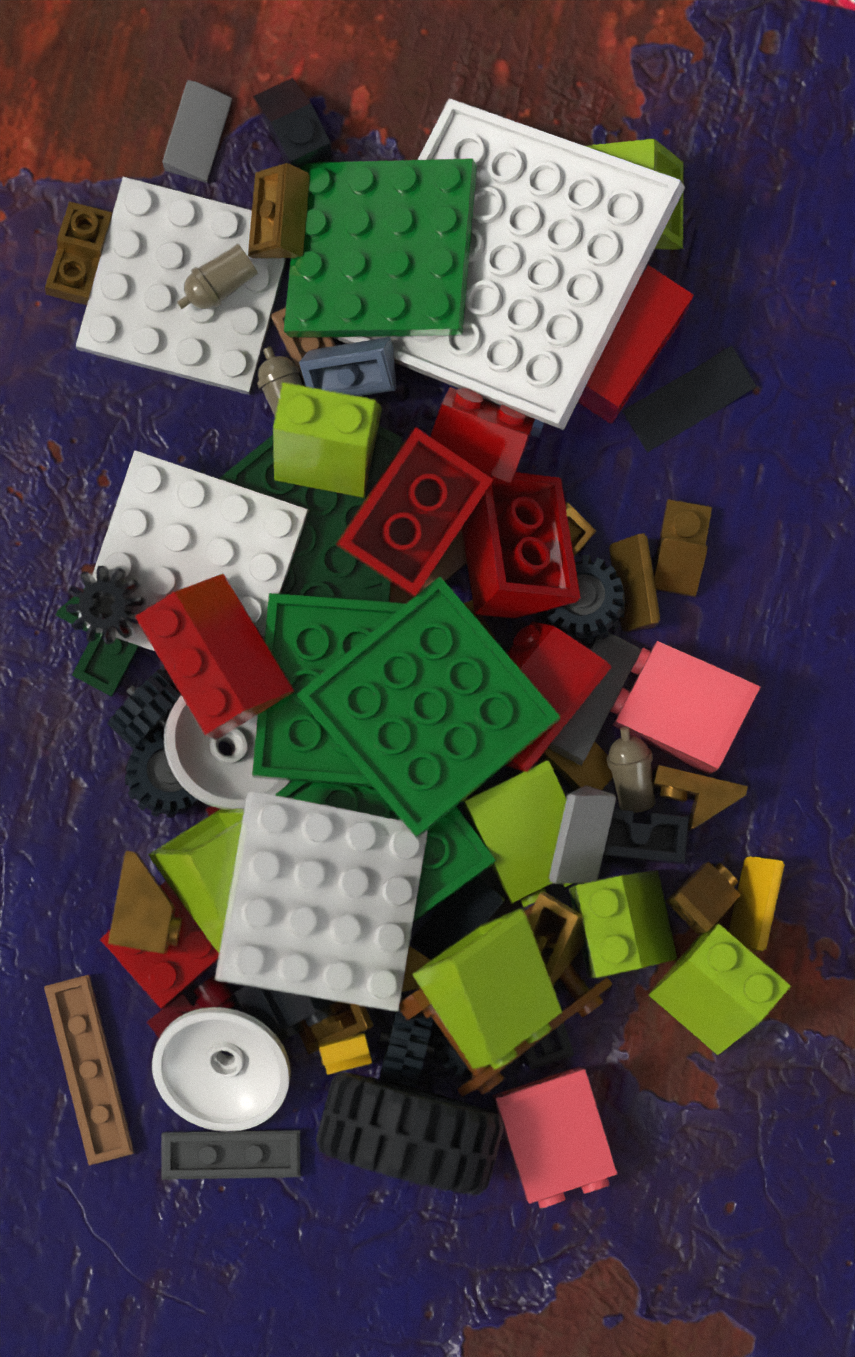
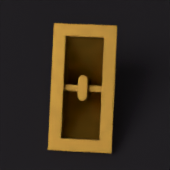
(556, 933)
(345, 1022)

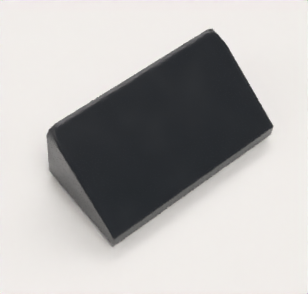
(458, 917)

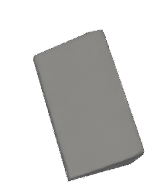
(196, 132)
(582, 836)

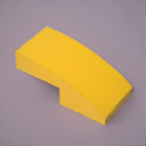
(345, 1053)

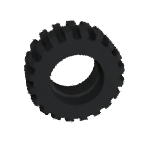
(410, 1134)

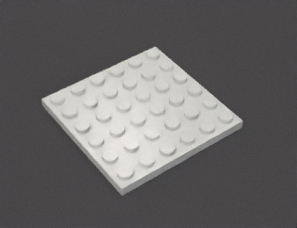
(549, 262)

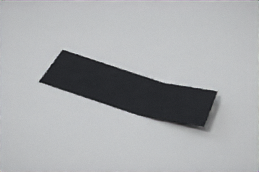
(689, 399)

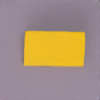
(756, 904)

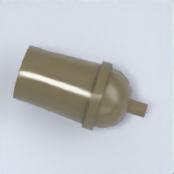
(217, 279)
(273, 373)
(632, 772)

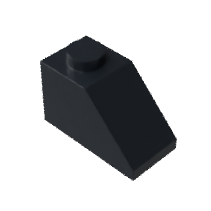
(293, 124)

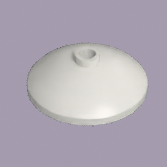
(204, 770)
(219, 1088)

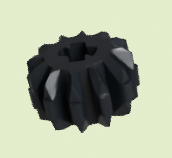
(90, 602)

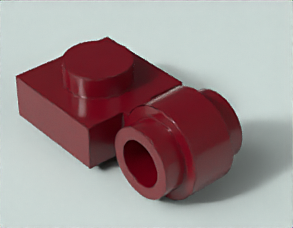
(210, 994)

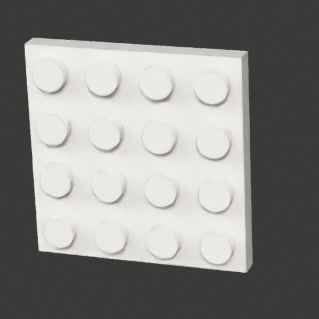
(142, 274)
(189, 527)
(321, 902)

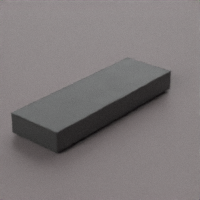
(582, 729)
(230, 1154)

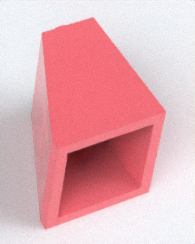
(684, 706)
(556, 1136)

